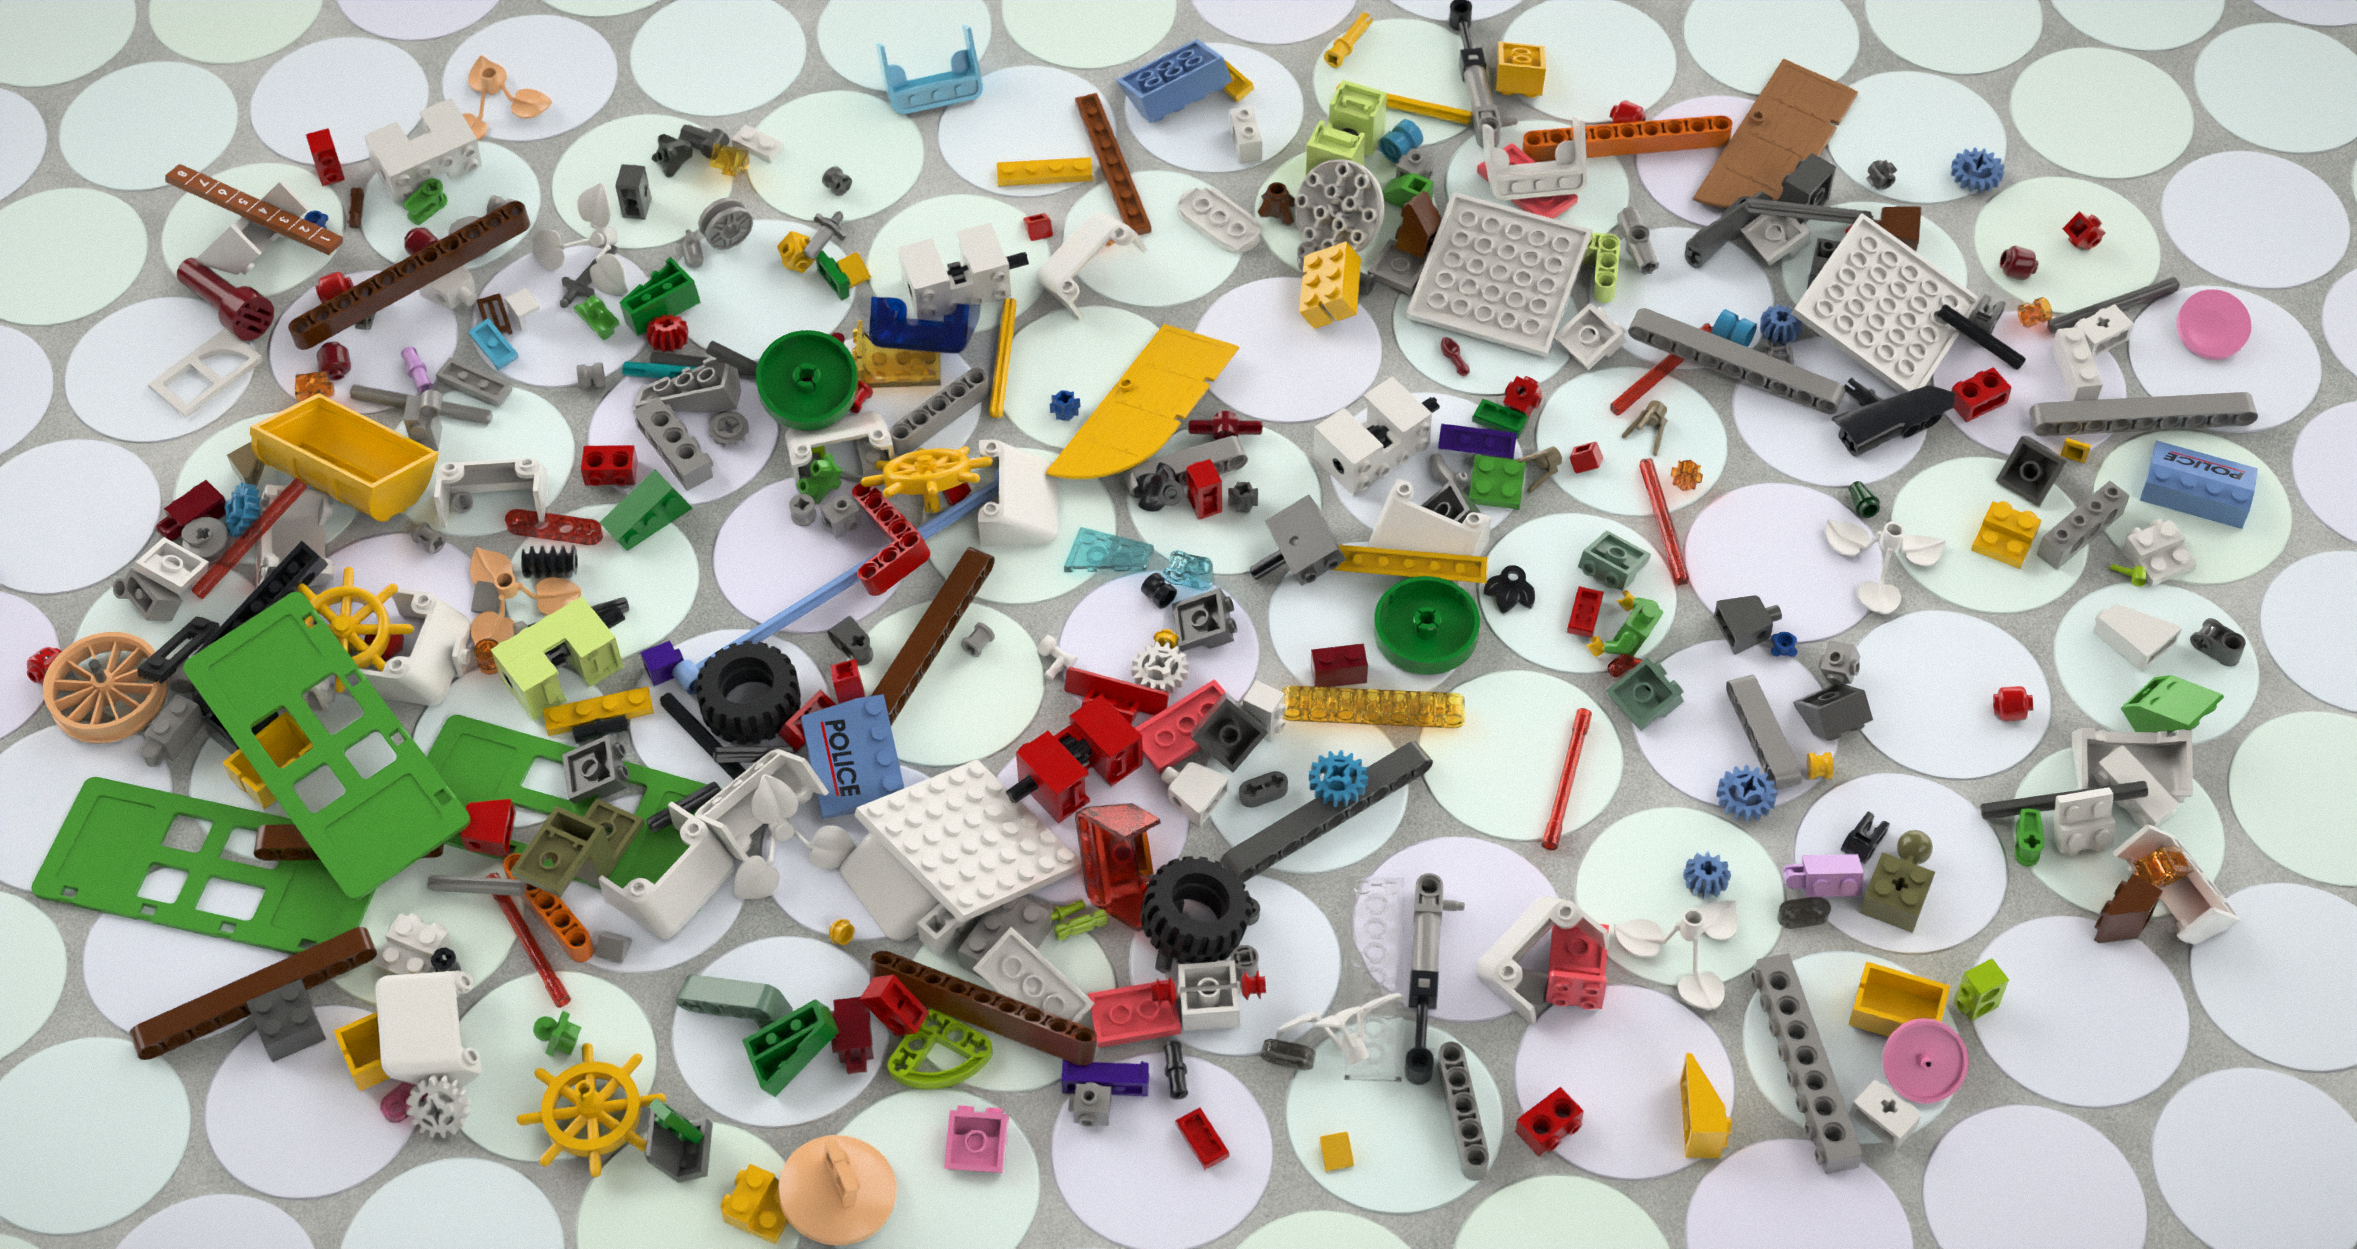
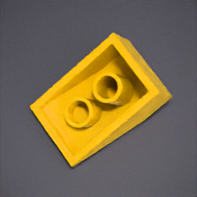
(1520, 69)
(1702, 1113)

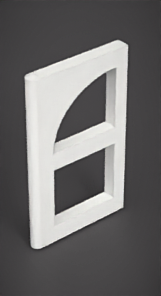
(221, 343)

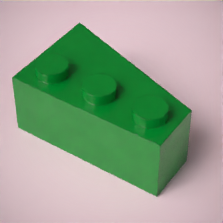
(665, 293)
(645, 511)
(789, 1045)

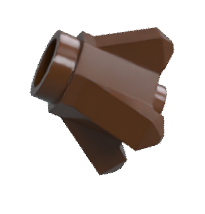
(1277, 203)

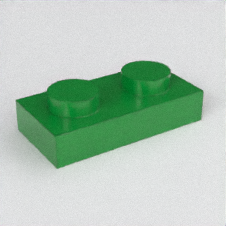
(829, 271)
(680, 1125)

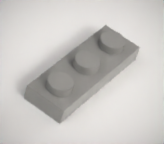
(474, 382)

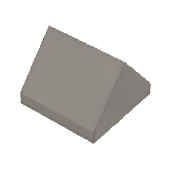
(612, 946)

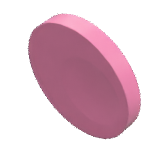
(2213, 324)
(1925, 1060)

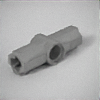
(1637, 240)

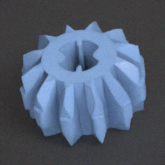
(1780, 324)
(1707, 874)

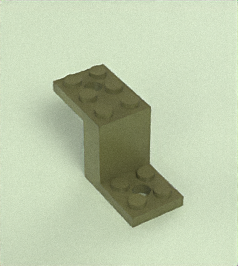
(577, 847)

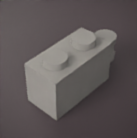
(172, 731)

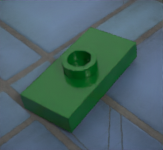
(1500, 418)

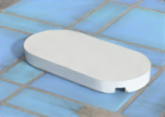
(1219, 220)

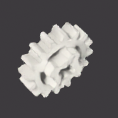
(1160, 668)
(445, 1097)

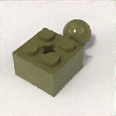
(1900, 885)

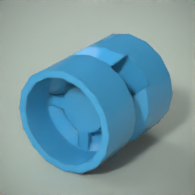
(1400, 140)
(1733, 329)

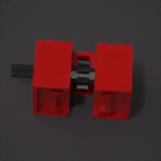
(1057, 765)

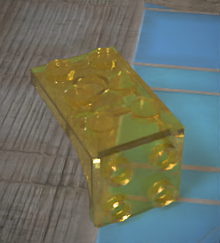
(893, 367)

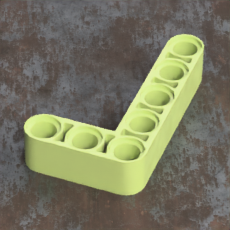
(1604, 254)

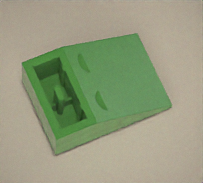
(2169, 705)

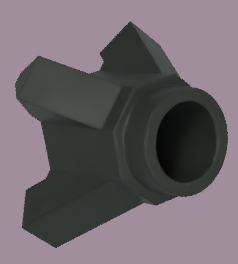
(672, 153)

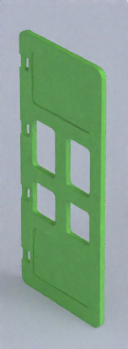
(492, 762)
(379, 820)
(119, 834)

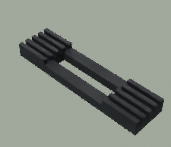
(159, 668)

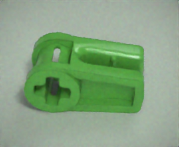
(425, 203)
(2029, 837)

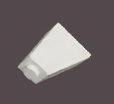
(2135, 634)

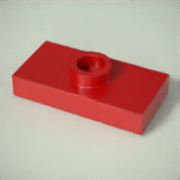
(1585, 612)
(1202, 1138)

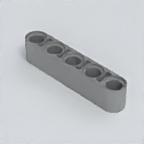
(939, 411)
(1226, 455)
(1763, 731)
(1463, 1122)

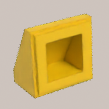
(854, 268)
(2075, 450)
(1336, 1151)

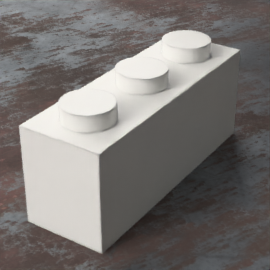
(2076, 364)
(2122, 768)

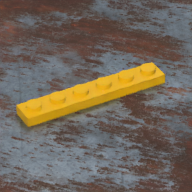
(1414, 563)

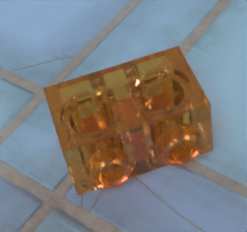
(2163, 866)

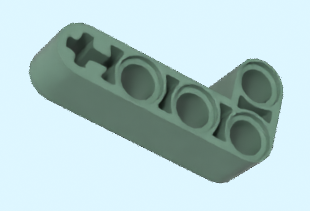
(733, 999)

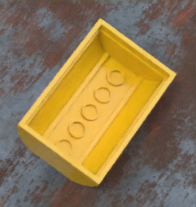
(345, 456)

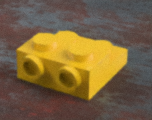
(2006, 534)
(755, 1204)

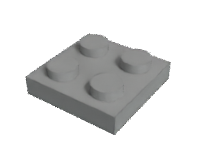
(1397, 268)

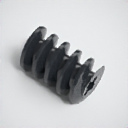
(549, 563)

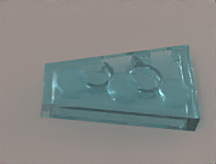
(1102, 550)

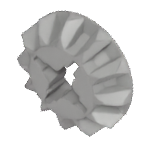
(735, 421)

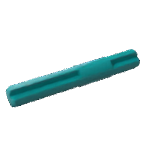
(652, 370)

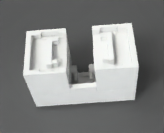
(445, 148)

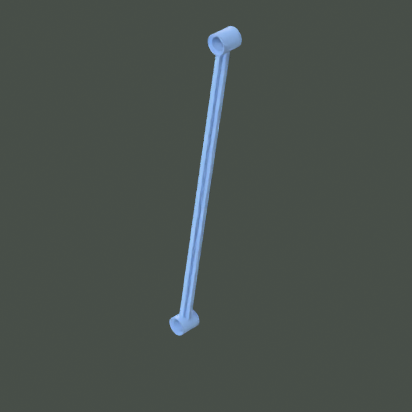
(686, 671)

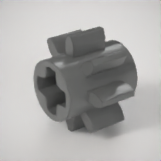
(1881, 174)
(1243, 497)

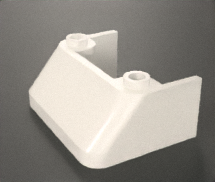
(1539, 179)
(246, 239)
(490, 477)
(430, 668)
(730, 810)
(683, 888)
(2192, 899)
(1499, 965)

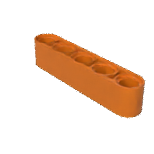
(555, 917)

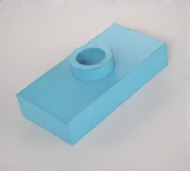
(493, 344)

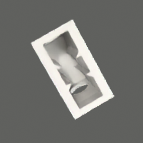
(451, 289)
(1196, 790)

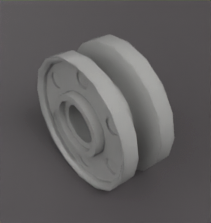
(725, 223)

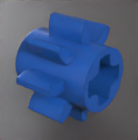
(1065, 405)

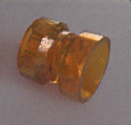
(2033, 312)
(484, 656)

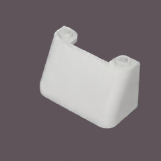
(301, 521)
(2162, 754)

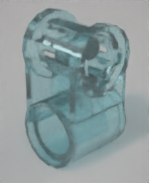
(1189, 571)

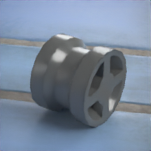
(836, 180)

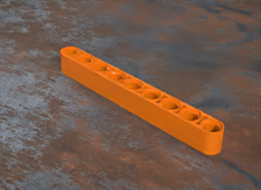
(1634, 137)

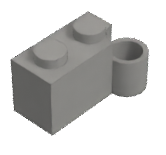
(423, 419)
(148, 596)

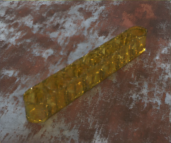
(1374, 706)

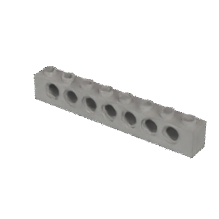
(1781, 972)

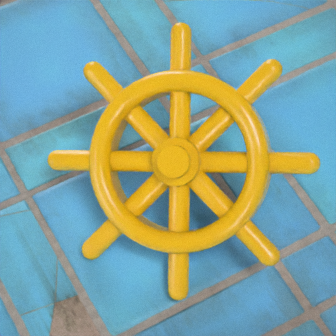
(927, 473)
(348, 627)
(590, 1109)

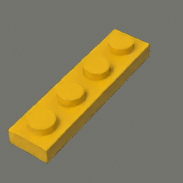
(1044, 171)
(631, 703)

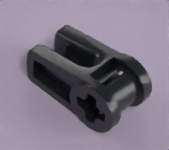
(1863, 844)

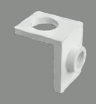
(460, 656)

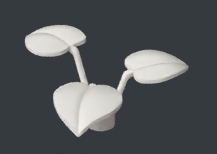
(593, 207)
(1918, 550)
(774, 805)
(1715, 919)
(1351, 1045)

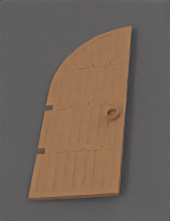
(1776, 134)

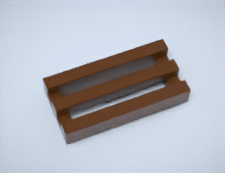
(507, 327)

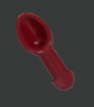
(1452, 351)

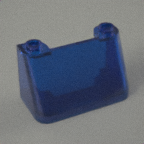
(893, 329)

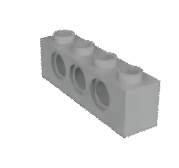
(673, 443)
(2083, 525)

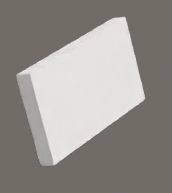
(1027, 976)

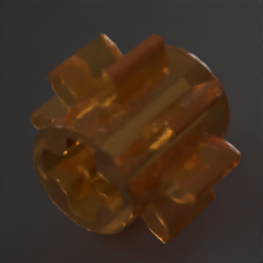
(1686, 475)

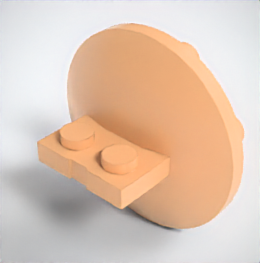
(837, 1190)

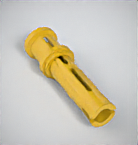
(1344, 45)

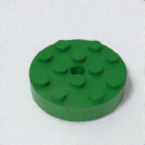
(802, 403)
(1426, 625)

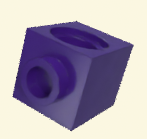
(660, 662)

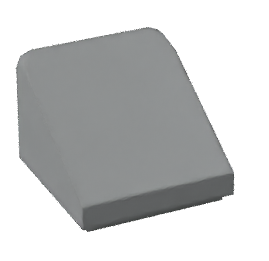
(485, 598)
(1533, 986)

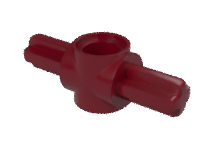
(1225, 425)

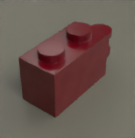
(199, 502)
(854, 1035)

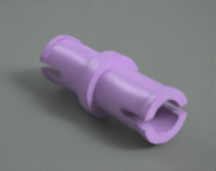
(416, 369)

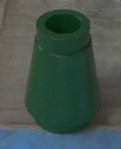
(1864, 500)

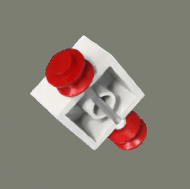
(1208, 994)

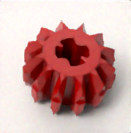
(667, 333)

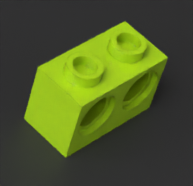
(1981, 989)

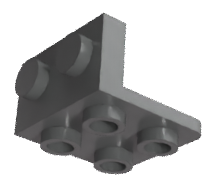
(677, 1158)

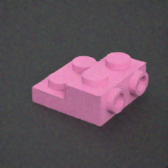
(976, 1139)

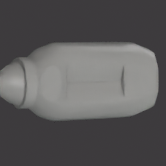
(692, 250)

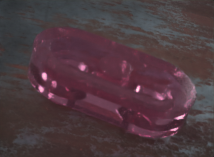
(395, 1099)

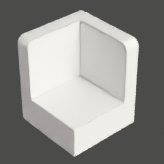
(521, 305)

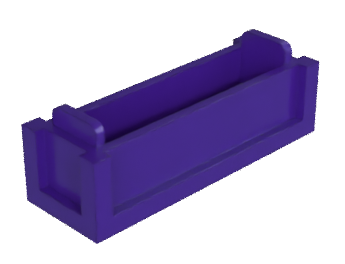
(1477, 441)
(1123, 1078)

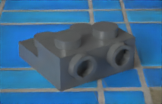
(1204, 620)
(595, 769)

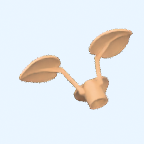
(489, 79)
(498, 569)

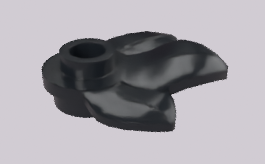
(1156, 488)
(1509, 591)

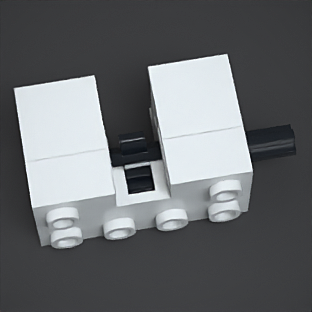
(975, 279)
(1368, 451)

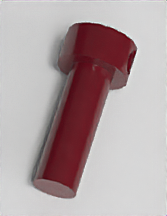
(239, 309)

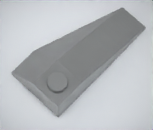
(704, 389)

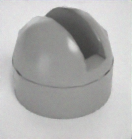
(456, 502)

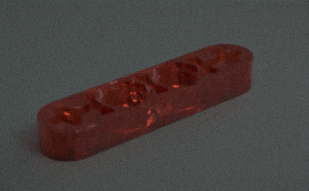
(552, 531)

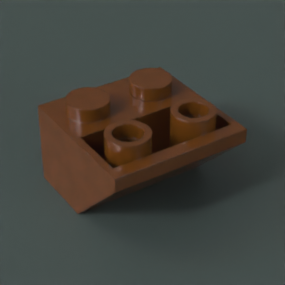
(1418, 225)
(2128, 911)

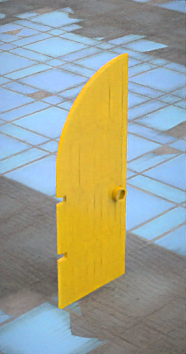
(1144, 405)

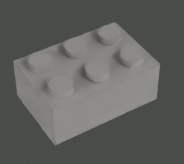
(1021, 914)

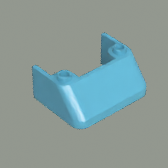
(936, 90)

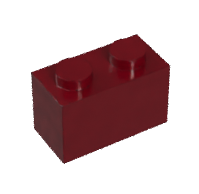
(1339, 665)

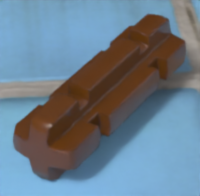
(355, 207)

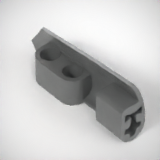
(1717, 234)

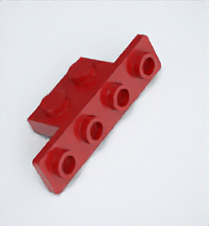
(1124, 696)

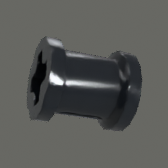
(442, 965)

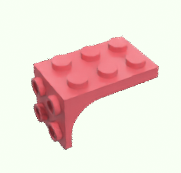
(1576, 969)

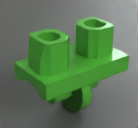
(597, 317)
(823, 478)
(561, 1035)

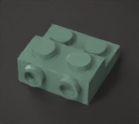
(1613, 560)
(1646, 693)

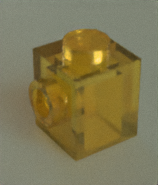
(729, 159)

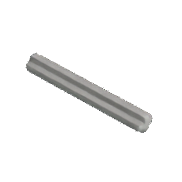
(477, 885)

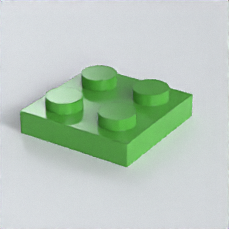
(1497, 482)

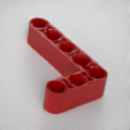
(906, 547)

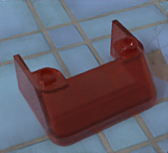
(1111, 859)

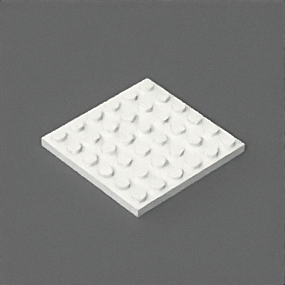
(1499, 274)
(1883, 306)
(968, 840)

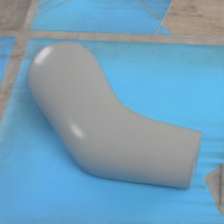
(1444, 474)

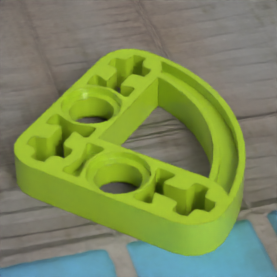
(930, 1036)

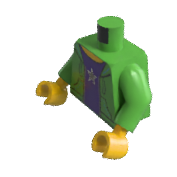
(1634, 629)

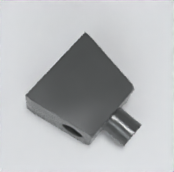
(1745, 621)

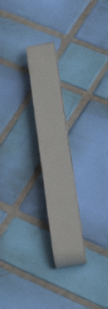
(1736, 361)
(2143, 414)

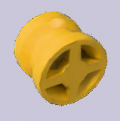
(1819, 765)

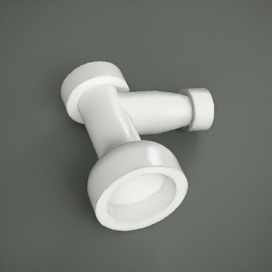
(1048, 647)

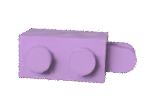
(1826, 875)

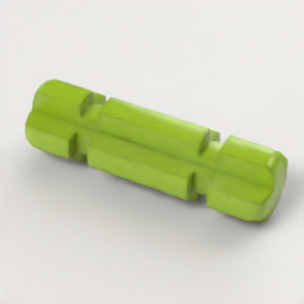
(1080, 925)

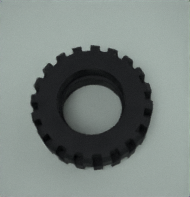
(743, 665)
(1201, 882)

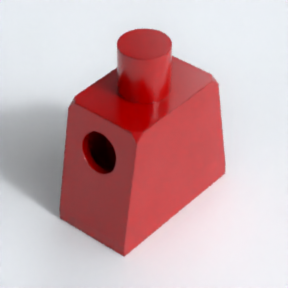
(489, 827)

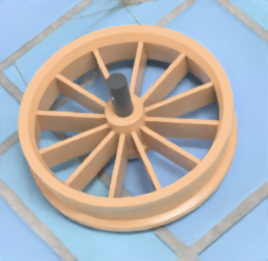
(102, 688)

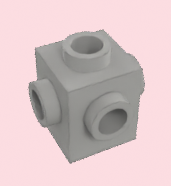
(1416, 163)
(841, 515)
(1840, 663)
(1091, 1104)

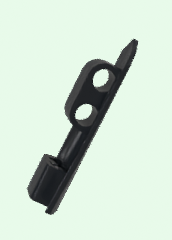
(1895, 416)

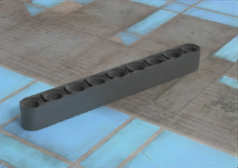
(1318, 818)

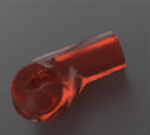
(1622, 664)

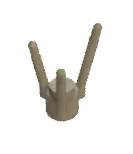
(1651, 416)
(1546, 459)

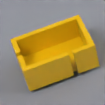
(1330, 280)
(283, 743)
(1893, 997)
(361, 1051)

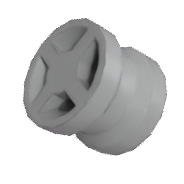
(1304, 249)
(799, 515)

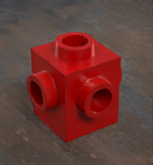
(2084, 230)
(1523, 395)

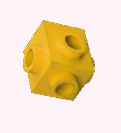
(792, 252)

